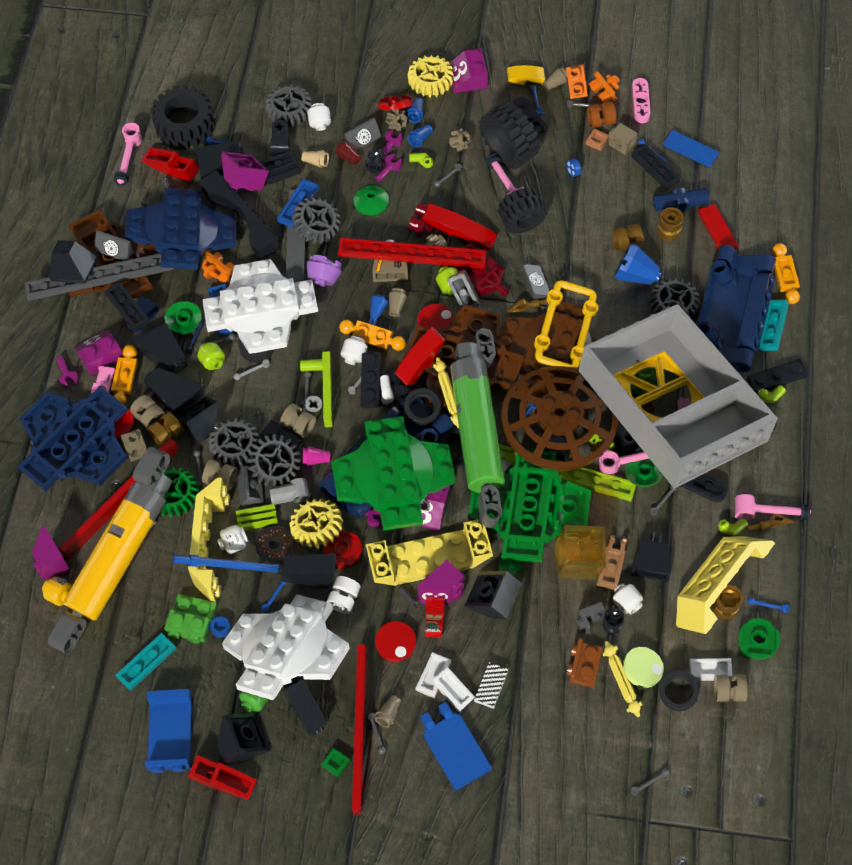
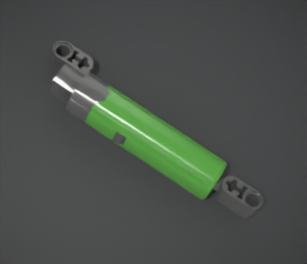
(478, 423)

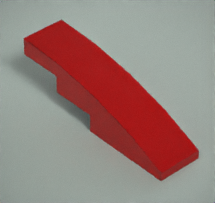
(460, 226)

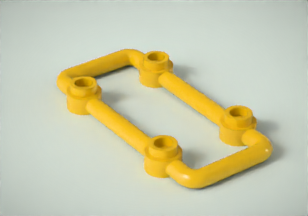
(589, 310)

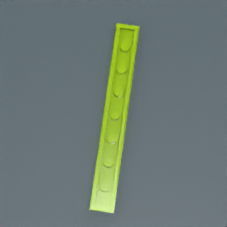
(585, 477)

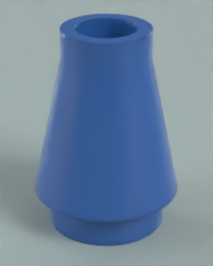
(415, 111)
(418, 136)

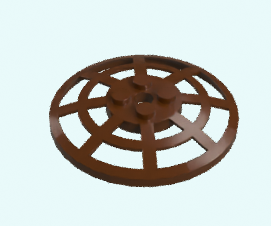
(556, 424)

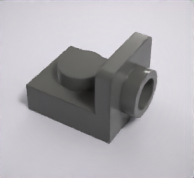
(592, 614)

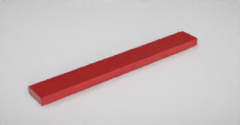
(412, 253)
(105, 512)
(359, 730)

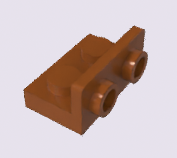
(585, 664)

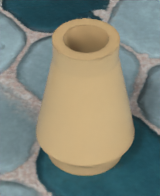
(316, 158)

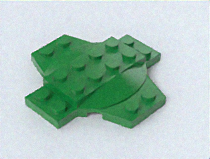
(393, 473)
(535, 508)

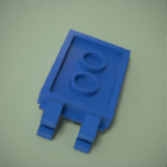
(454, 748)

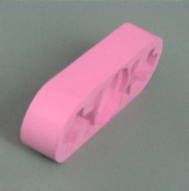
(639, 106)

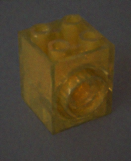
(580, 552)

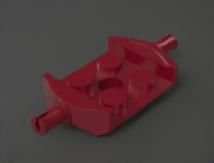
(486, 279)

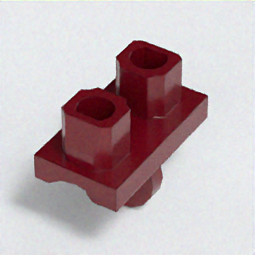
(419, 224)

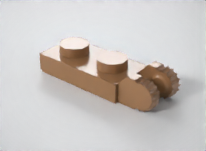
(614, 561)

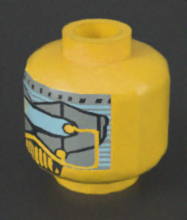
(56, 590)

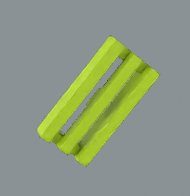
(257, 510)

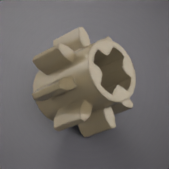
(396, 119)
(459, 139)
(436, 240)

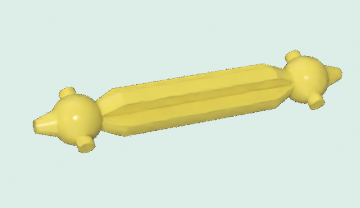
(447, 389)
(624, 684)

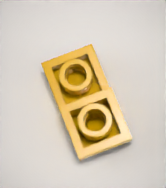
(525, 73)

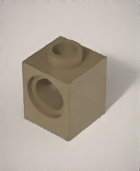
(622, 138)
(134, 444)

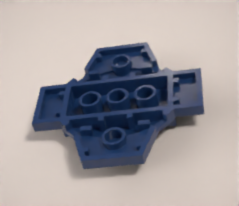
(180, 228)
(73, 439)

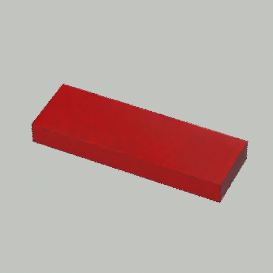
(717, 227)

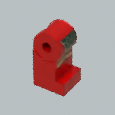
(434, 616)

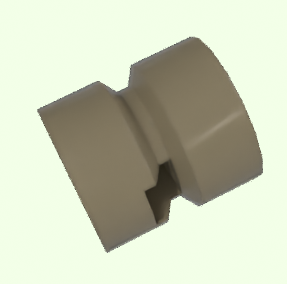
(146, 411)
(299, 421)
(216, 470)
(730, 688)

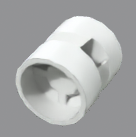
(344, 592)

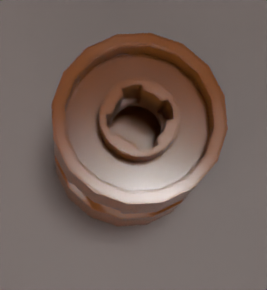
(607, 111)

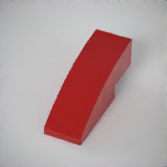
(171, 163)
(420, 356)
(221, 777)

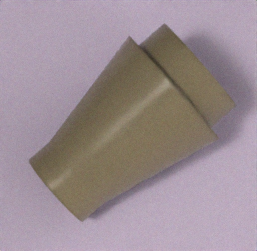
(556, 79)
(396, 301)
(387, 713)

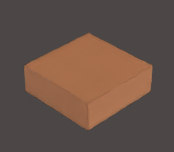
(597, 139)

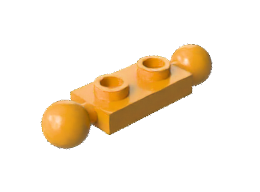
(786, 273)
(373, 335)
(125, 374)

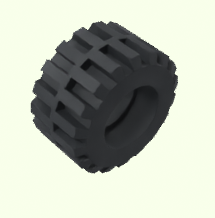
(522, 210)

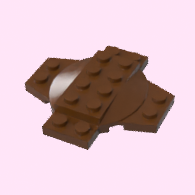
(85, 232)
(462, 329)
(519, 337)

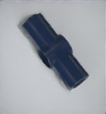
(681, 199)

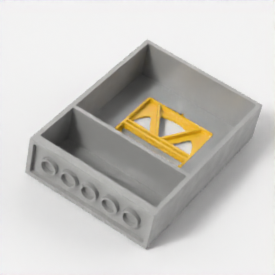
(723, 412)

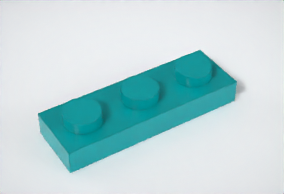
(774, 325)
(145, 662)

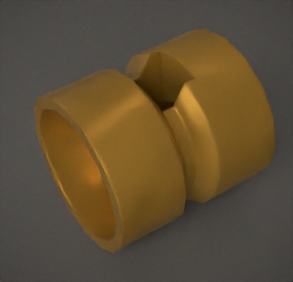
(670, 224)
(623, 237)
(165, 429)
(728, 603)

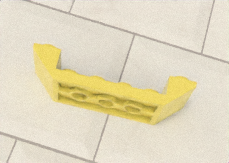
(209, 500)
(421, 557)
(712, 578)

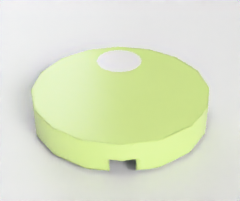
(643, 667)

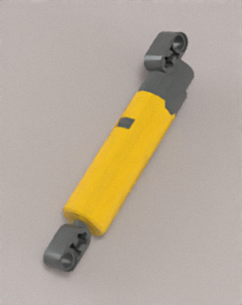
(114, 549)

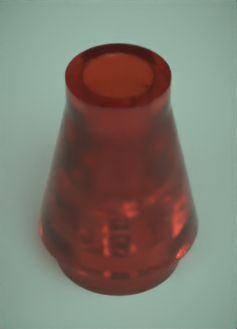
(347, 153)

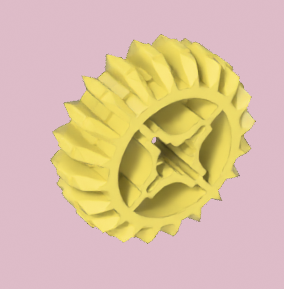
(431, 71)
(304, 526)

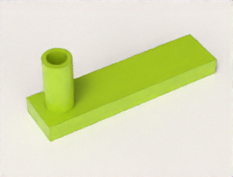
(325, 365)

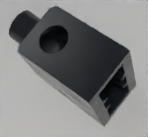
(653, 559)

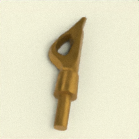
(522, 305)
(771, 523)

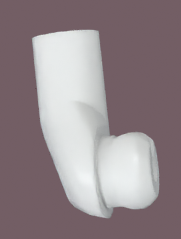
(387, 393)

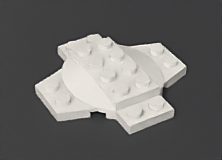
(260, 306)
(285, 646)

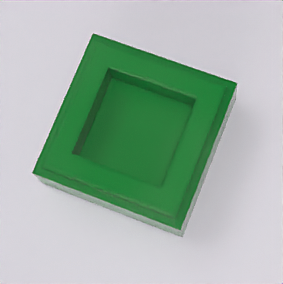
(336, 762)

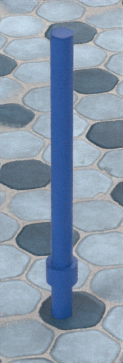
(195, 560)

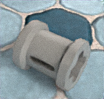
(312, 401)

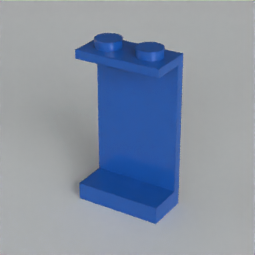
(169, 730)

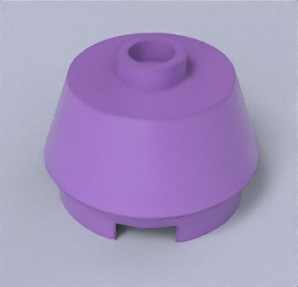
(323, 271)

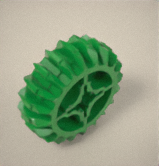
(176, 501)

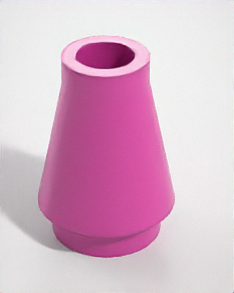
(314, 456)

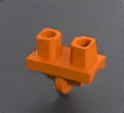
(577, 81)
(600, 83)
(215, 268)

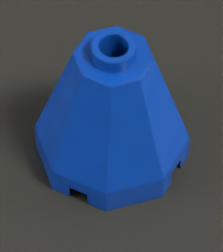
(637, 267)

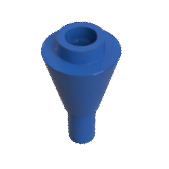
(378, 304)

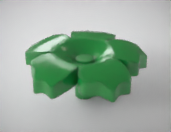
(510, 566)

